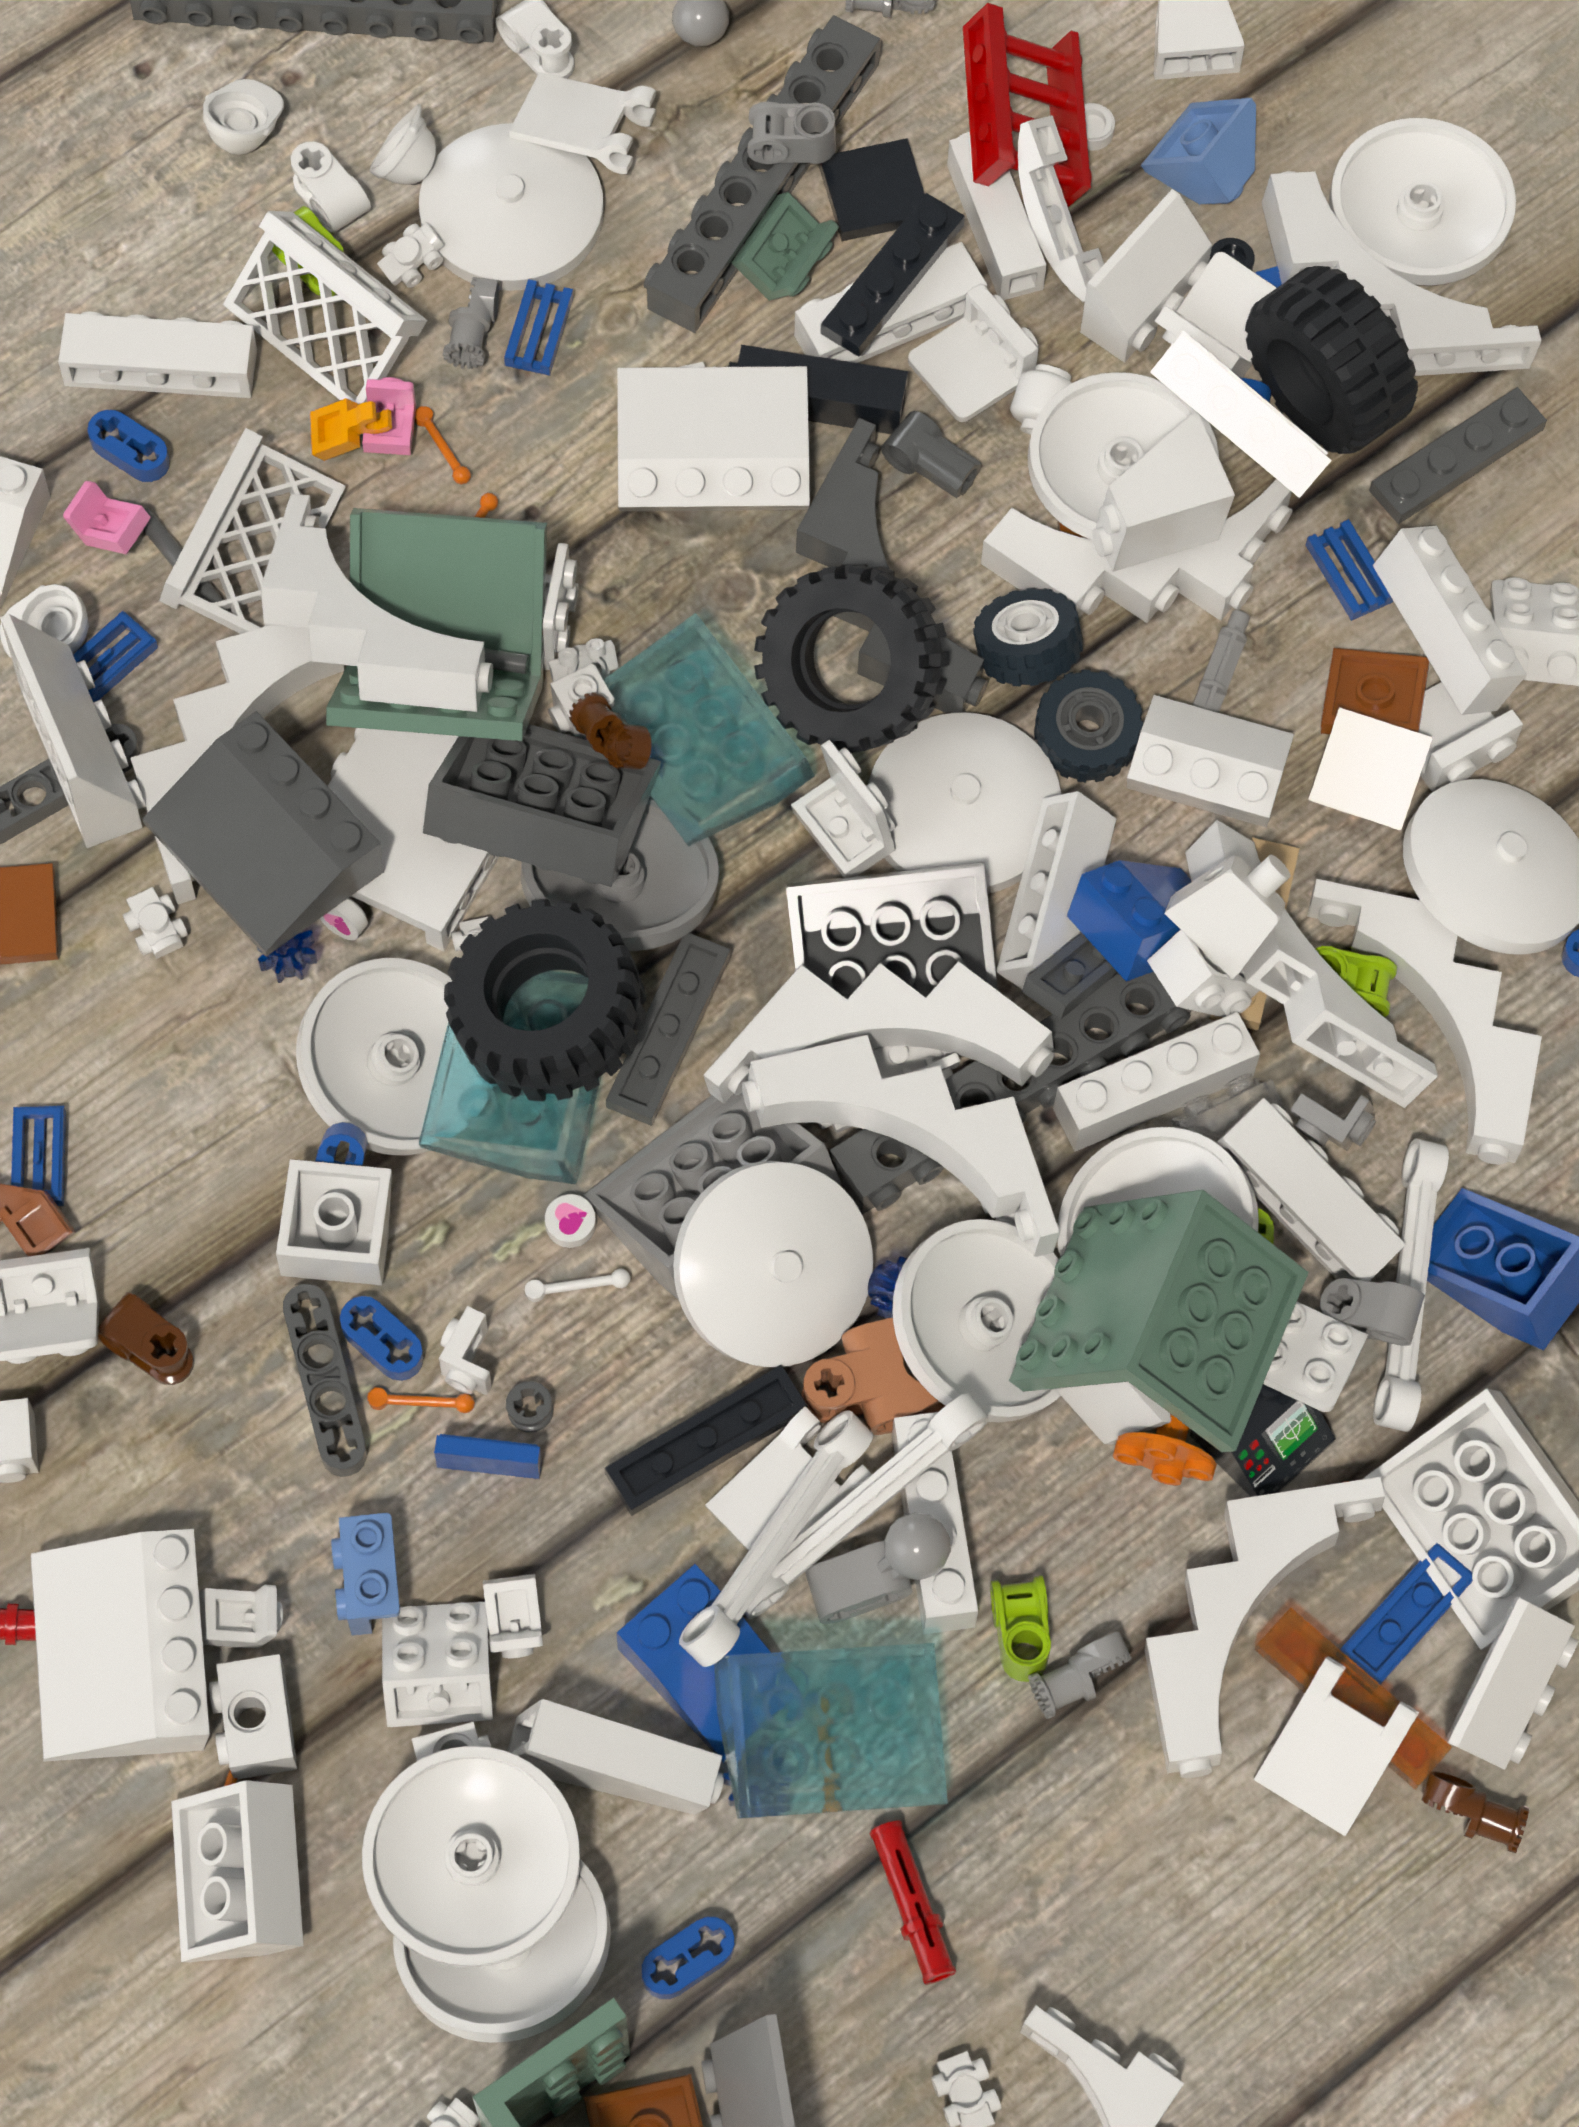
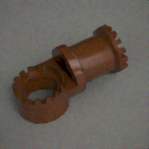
(611, 733)
(1484, 1816)

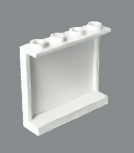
(1241, 414)
(387, 789)

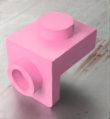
(400, 399)
(105, 521)

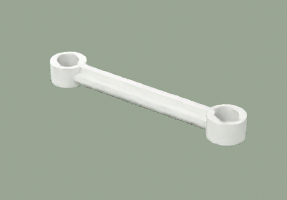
(1423, 1175)
(946, 1432)
(715, 1628)

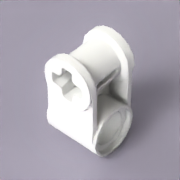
(537, 38)
(327, 186)

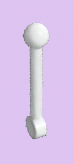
(536, 1290)

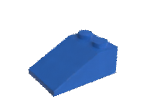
(1124, 911)
(1506, 1267)
(654, 1649)

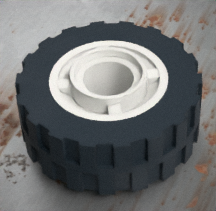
(1028, 636)

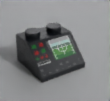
(1275, 1445)

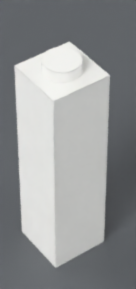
(998, 226)

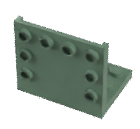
(459, 581)
(1170, 1302)
(558, 2071)

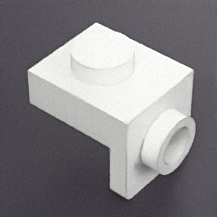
(568, 690)
(461, 1343)
(513, 1615)
(240, 1617)

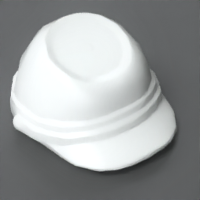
(241, 115)
(406, 151)
(55, 612)

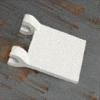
(583, 118)
(763, 1484)
(1332, 1753)

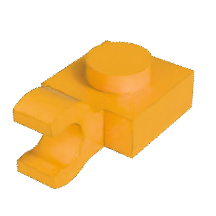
(339, 426)

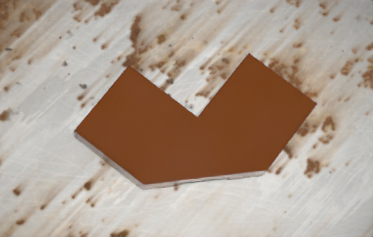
(33, 1219)

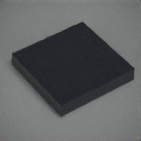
(872, 188)

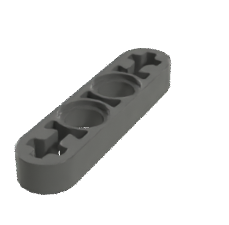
(44, 777)
(326, 1379)

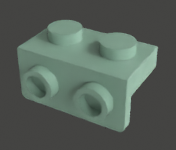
(784, 248)

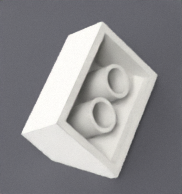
(1143, 276)
(1209, 761)
(1512, 1684)
(237, 1872)

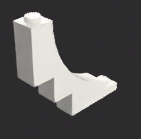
(1438, 331)
(345, 628)
(260, 673)
(1462, 999)
(1319, 1005)
(957, 1016)
(976, 1143)
(1267, 1542)

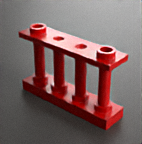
(989, 100)

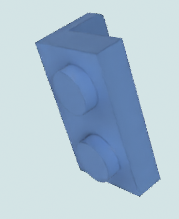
(369, 1571)

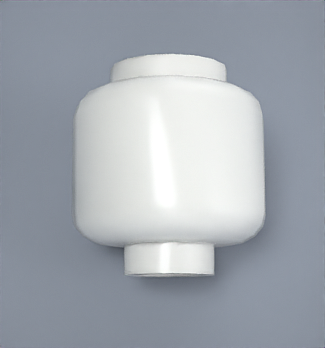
(1034, 391)

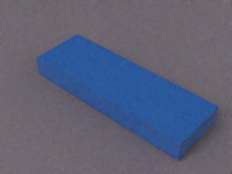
(1404, 1618)

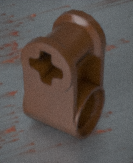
(141, 1335)

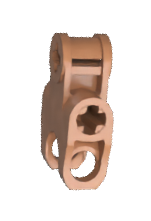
(867, 1380)

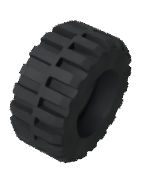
(1331, 359)
(791, 669)
(510, 954)

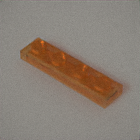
(1298, 1653)

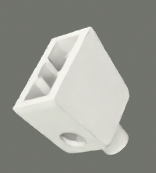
(1196, 39)
(1231, 909)

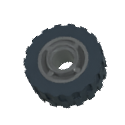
(1095, 699)

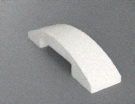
(1046, 207)

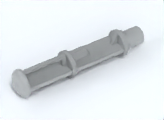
(1222, 663)

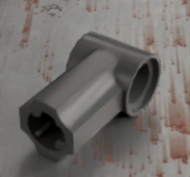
(921, 448)

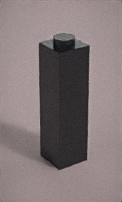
(840, 389)

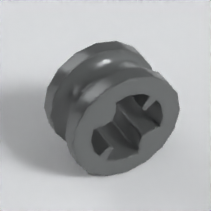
(515, 1400)

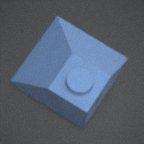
(1208, 151)

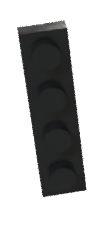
(892, 274)
(705, 1440)

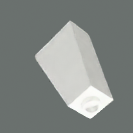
(616, 1758)

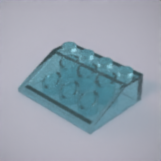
(709, 729)
(507, 1132)
(831, 1730)

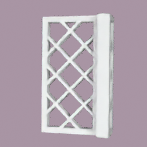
(335, 273)
(216, 519)

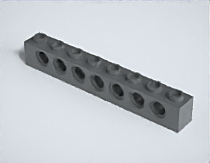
(421, 19)
(690, 297)
(879, 1186)

